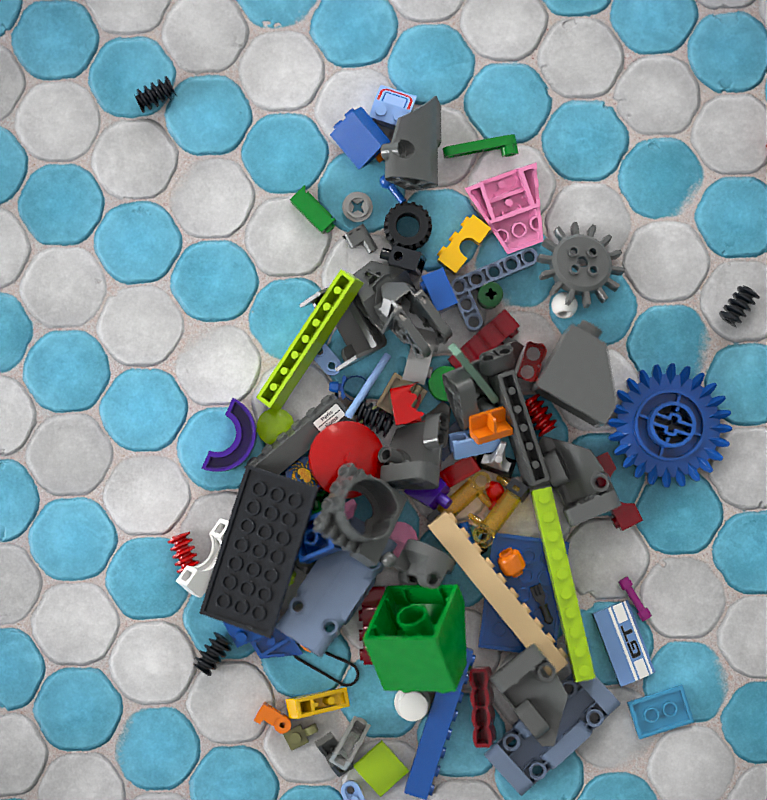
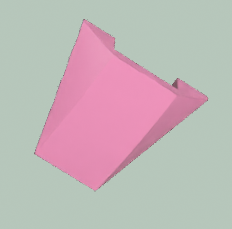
(511, 207)

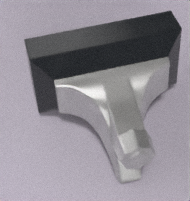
(497, 462)

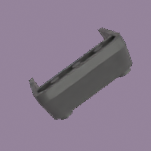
(356, 330)

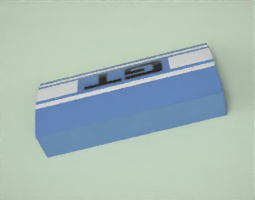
(623, 643)

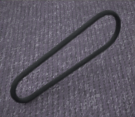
(330, 677)

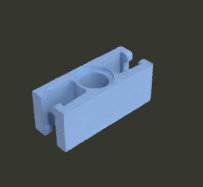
(464, 446)

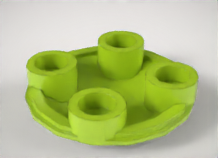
(273, 423)

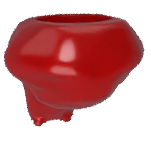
(494, 492)

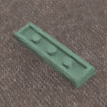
(473, 373)

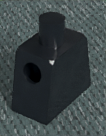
(411, 260)

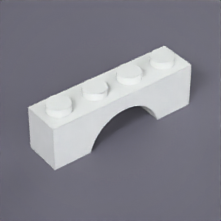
(196, 578)

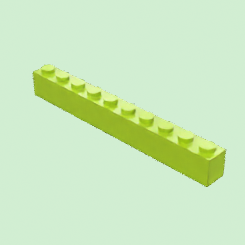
(562, 584)

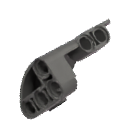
(413, 152)
(464, 393)
(574, 476)

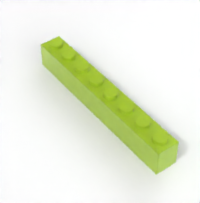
(310, 340)

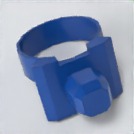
(335, 386)

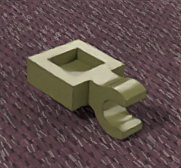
(298, 736)

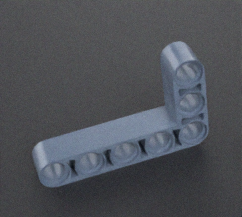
(483, 273)

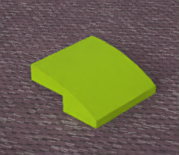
(381, 768)

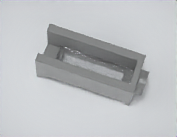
(350, 743)

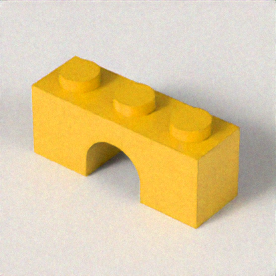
(472, 230)

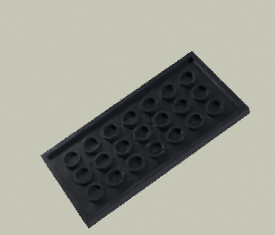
(259, 551)

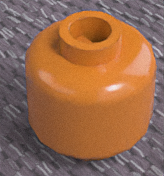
(511, 562)

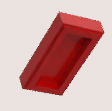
(460, 471)

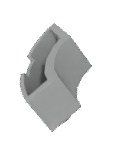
(419, 369)

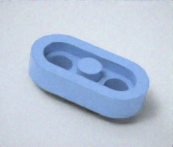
(326, 358)
(356, 795)

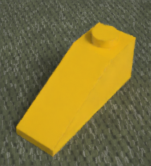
(317, 703)

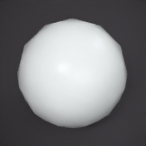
(560, 309)

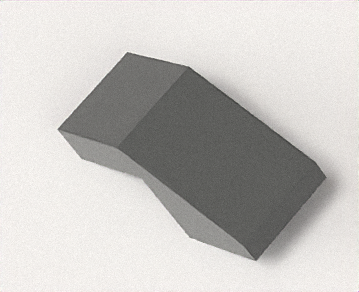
(327, 745)

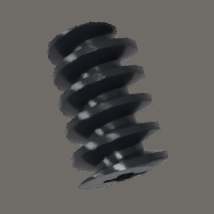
(155, 94)
(738, 305)
(374, 418)
(212, 654)

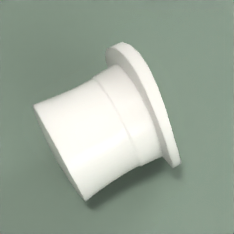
(412, 705)

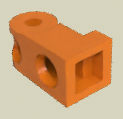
(274, 717)

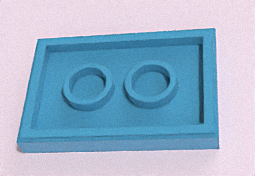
(660, 712)

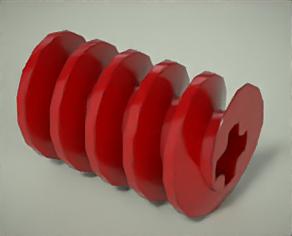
(539, 416)
(183, 551)

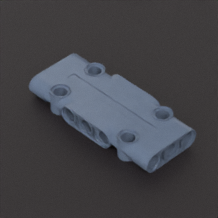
(329, 597)
(518, 760)

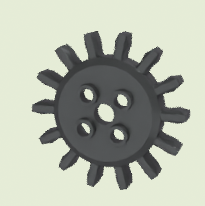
(583, 281)

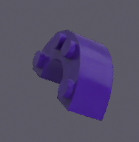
(242, 446)

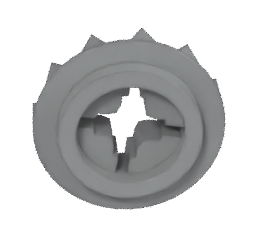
(357, 197)

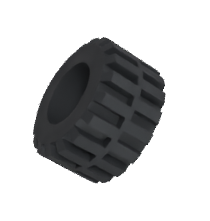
(411, 210)

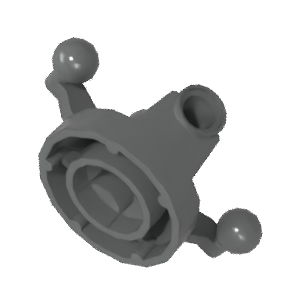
(422, 562)

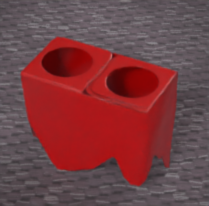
(534, 364)
(401, 403)

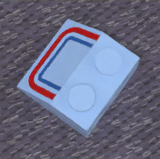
(391, 105)

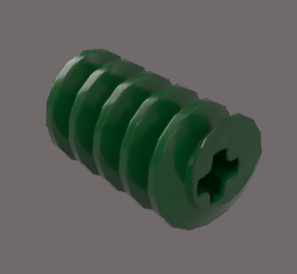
(494, 289)

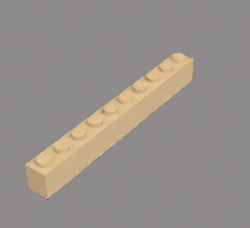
(494, 589)

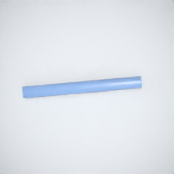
(367, 386)

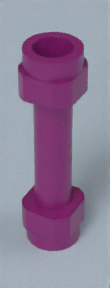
(626, 585)

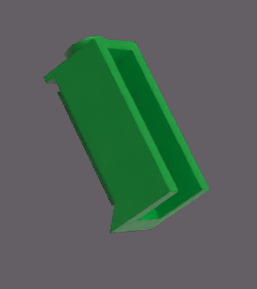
(313, 211)

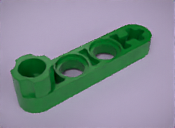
(506, 143)

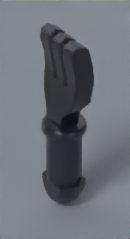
(539, 596)

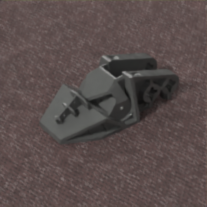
(378, 298)

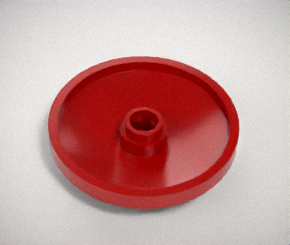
(340, 445)

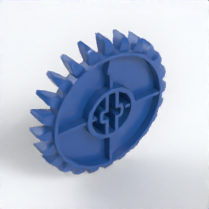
(637, 427)

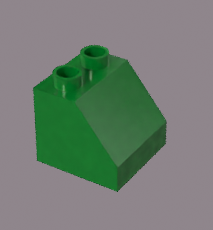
(418, 638)

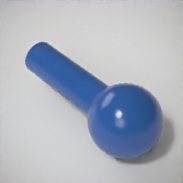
(393, 189)

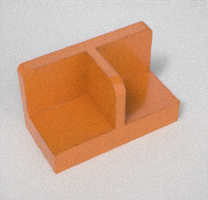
(489, 425)

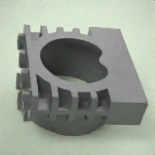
(386, 508)

